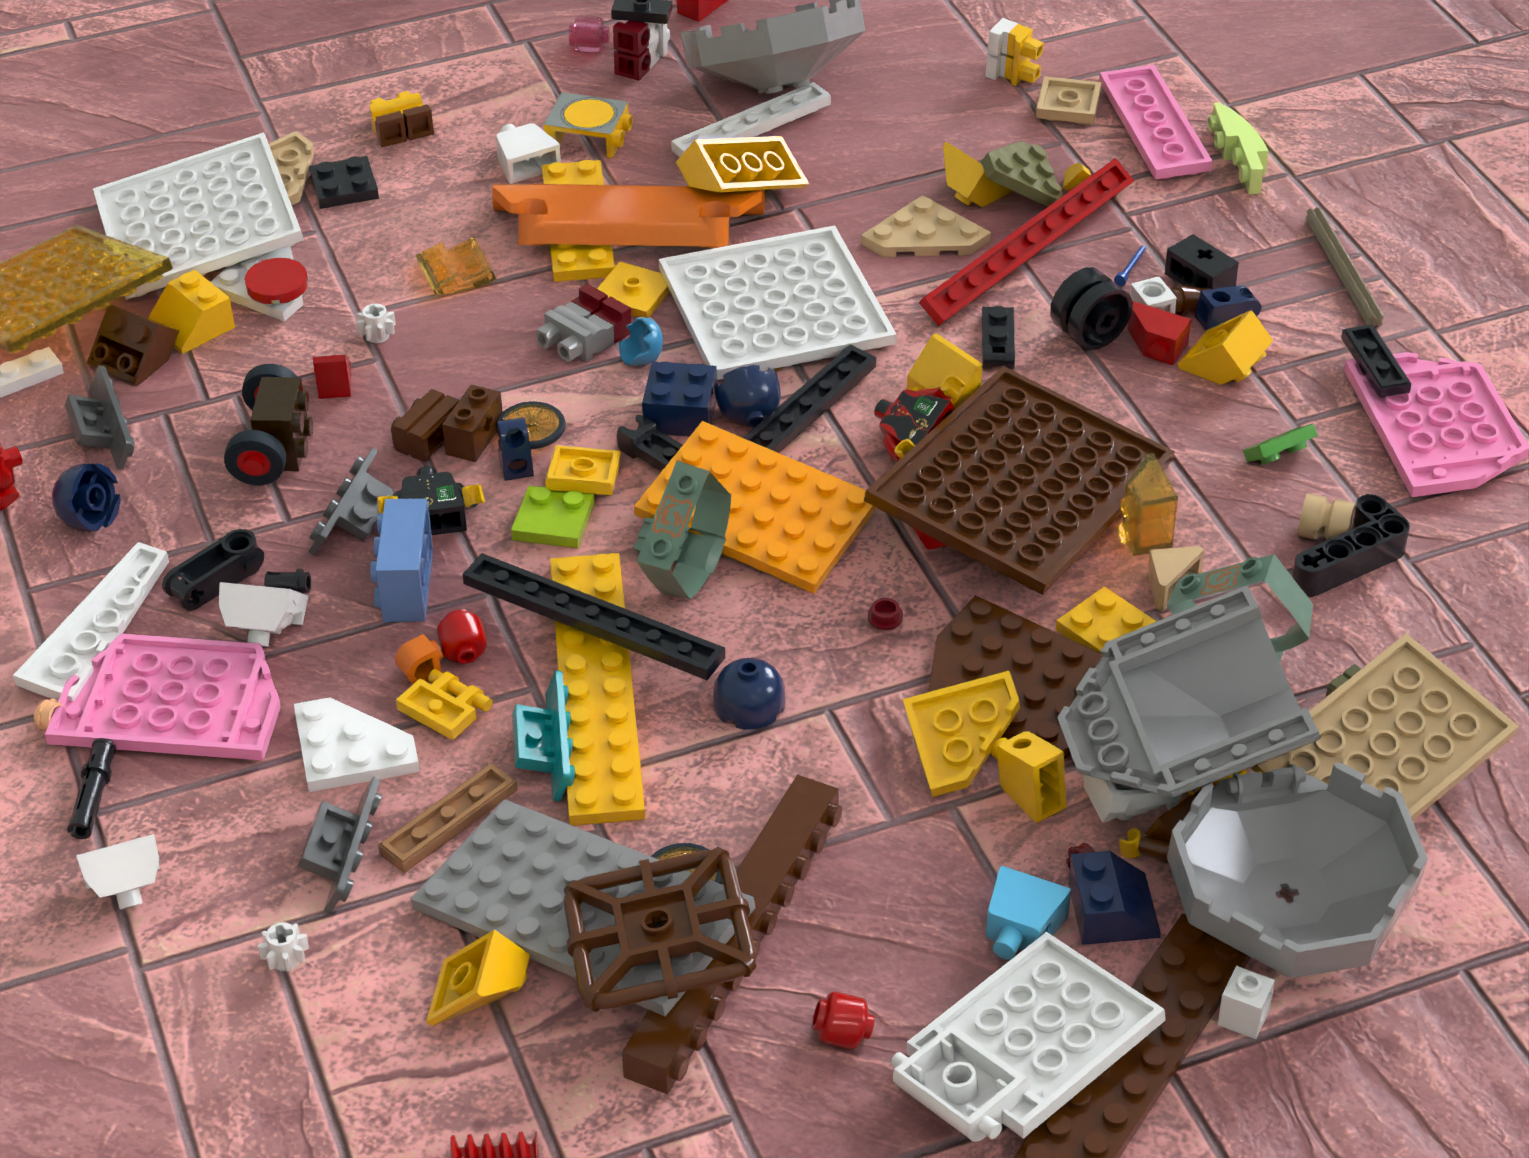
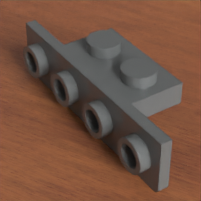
(100, 419)
(357, 506)
(335, 840)

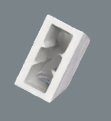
(524, 151)

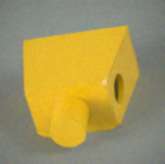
(1032, 774)

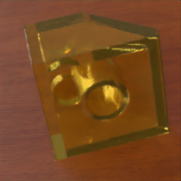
(1148, 509)

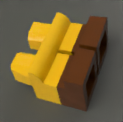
(400, 118)

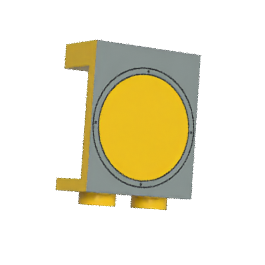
(590, 117)

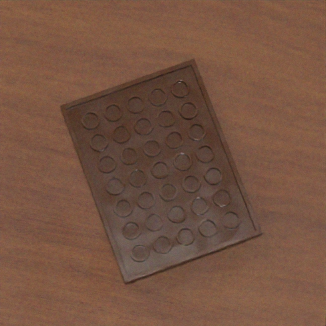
(1017, 479)

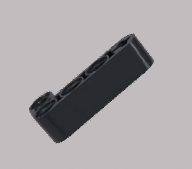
(1375, 540)

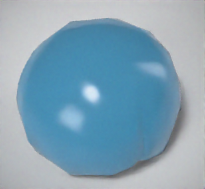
(643, 343)

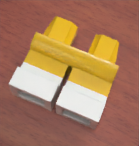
(1010, 53)

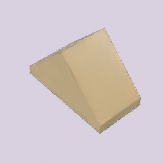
(1169, 566)

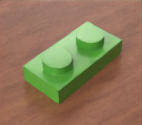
(1291, 440)

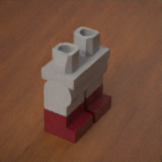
(585, 325)

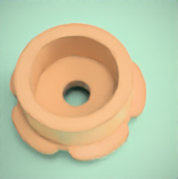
(44, 713)

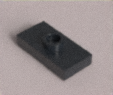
(642, 10)

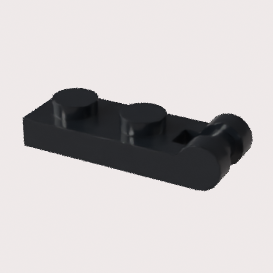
(998, 337)

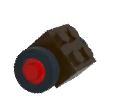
(277, 425)

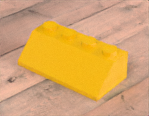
(740, 164)

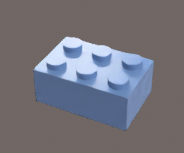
(403, 560)

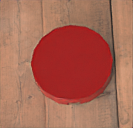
(276, 280)

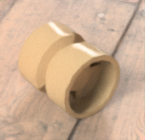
(1325, 518)

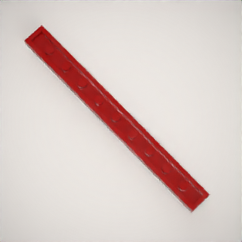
(1025, 242)

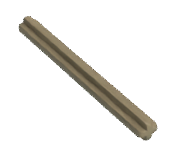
(1344, 267)

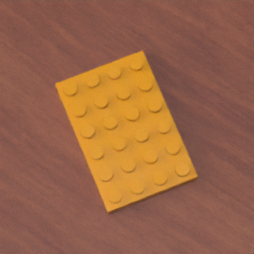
(781, 510)

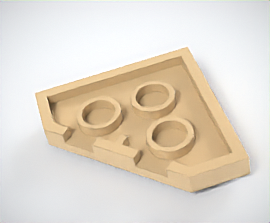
(293, 157)
(925, 230)

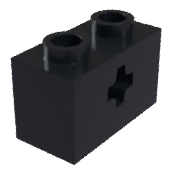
(1195, 261)

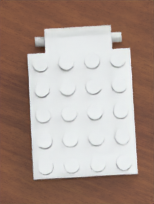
(1024, 1041)

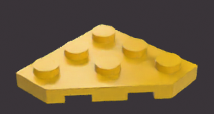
(958, 728)

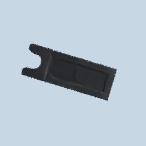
(647, 443)

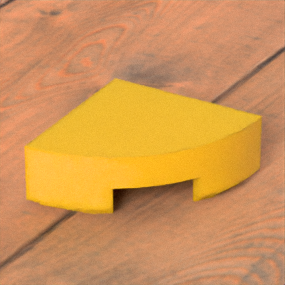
(1075, 175)

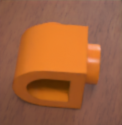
(418, 658)

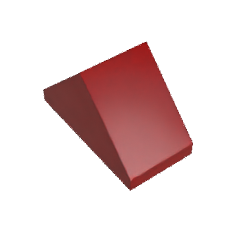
(332, 376)

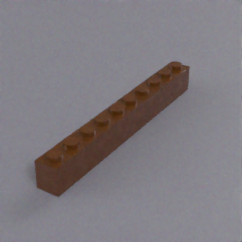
(770, 870)

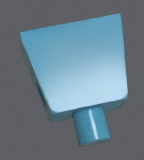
(1024, 910)

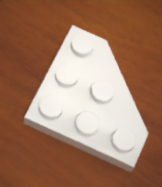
(232, 283)
(349, 746)

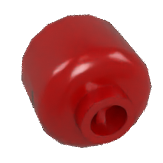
(461, 636)
(842, 1020)

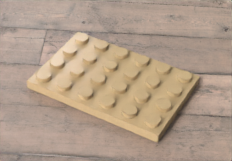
(1403, 727)

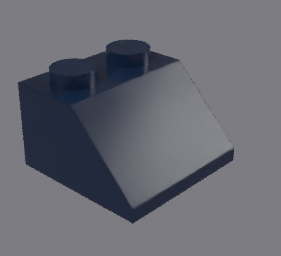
(1111, 899)

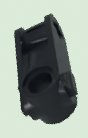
(224, 561)

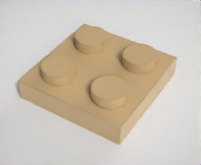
(1068, 100)

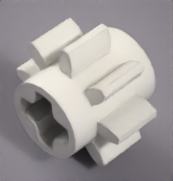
(376, 323)
(283, 946)

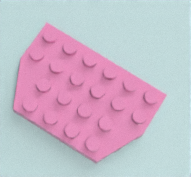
(1447, 429)
(172, 699)

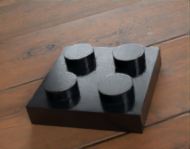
(343, 182)

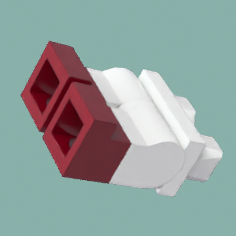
(638, 47)

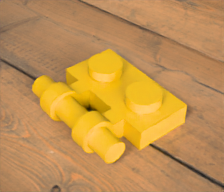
(438, 709)

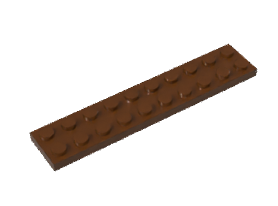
(1188, 982)

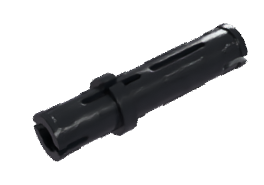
(94, 776)

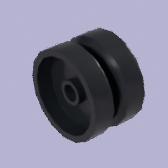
(1091, 308)

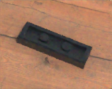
(1376, 361)

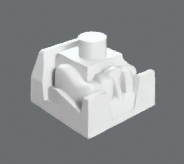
(260, 609)
(1122, 801)
(121, 869)

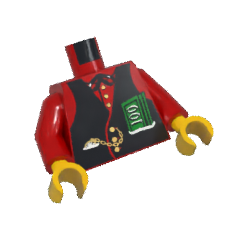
(915, 415)

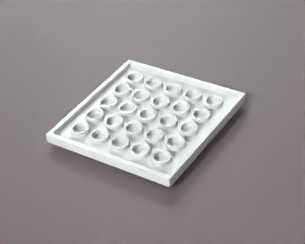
(203, 209)
(776, 301)

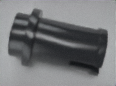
(297, 581)

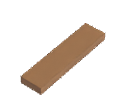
(447, 817)

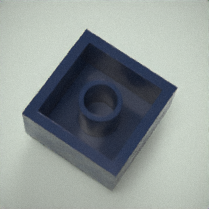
(679, 396)

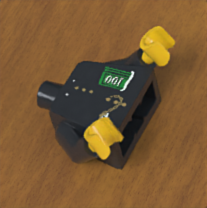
(444, 497)

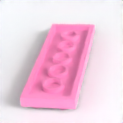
(1155, 122)

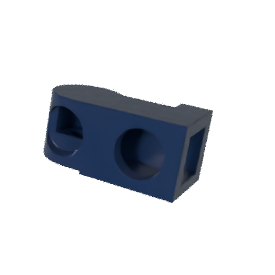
(1223, 304)
(514, 446)

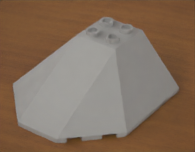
(1186, 701)

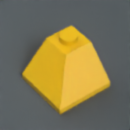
(969, 178)
(478, 976)

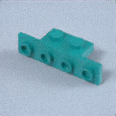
(542, 737)

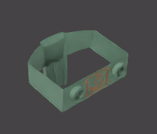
(667, 536)
(1245, 573)

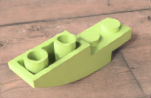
(1239, 143)

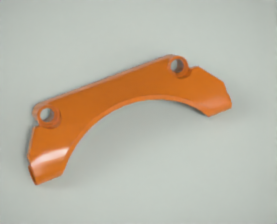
(624, 214)

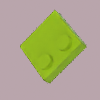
(553, 517)

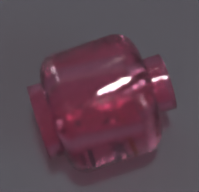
(588, 34)

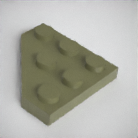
(1023, 170)

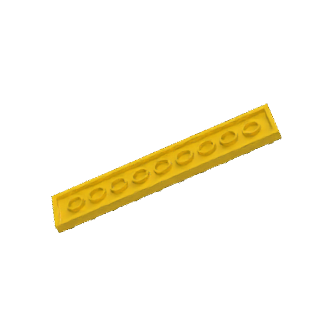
(600, 703)

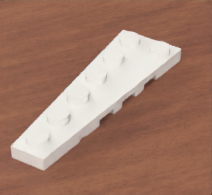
(92, 625)

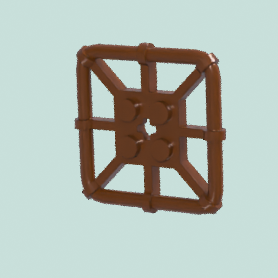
(645, 944)

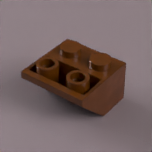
(131, 345)

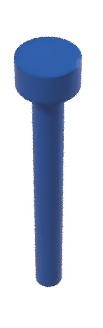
(1121, 278)

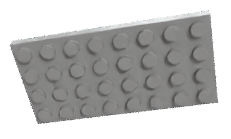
(514, 882)

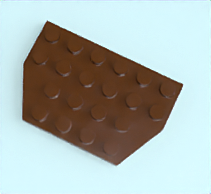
(1041, 662)

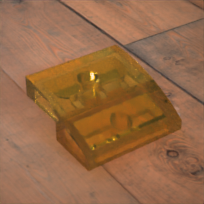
(456, 268)

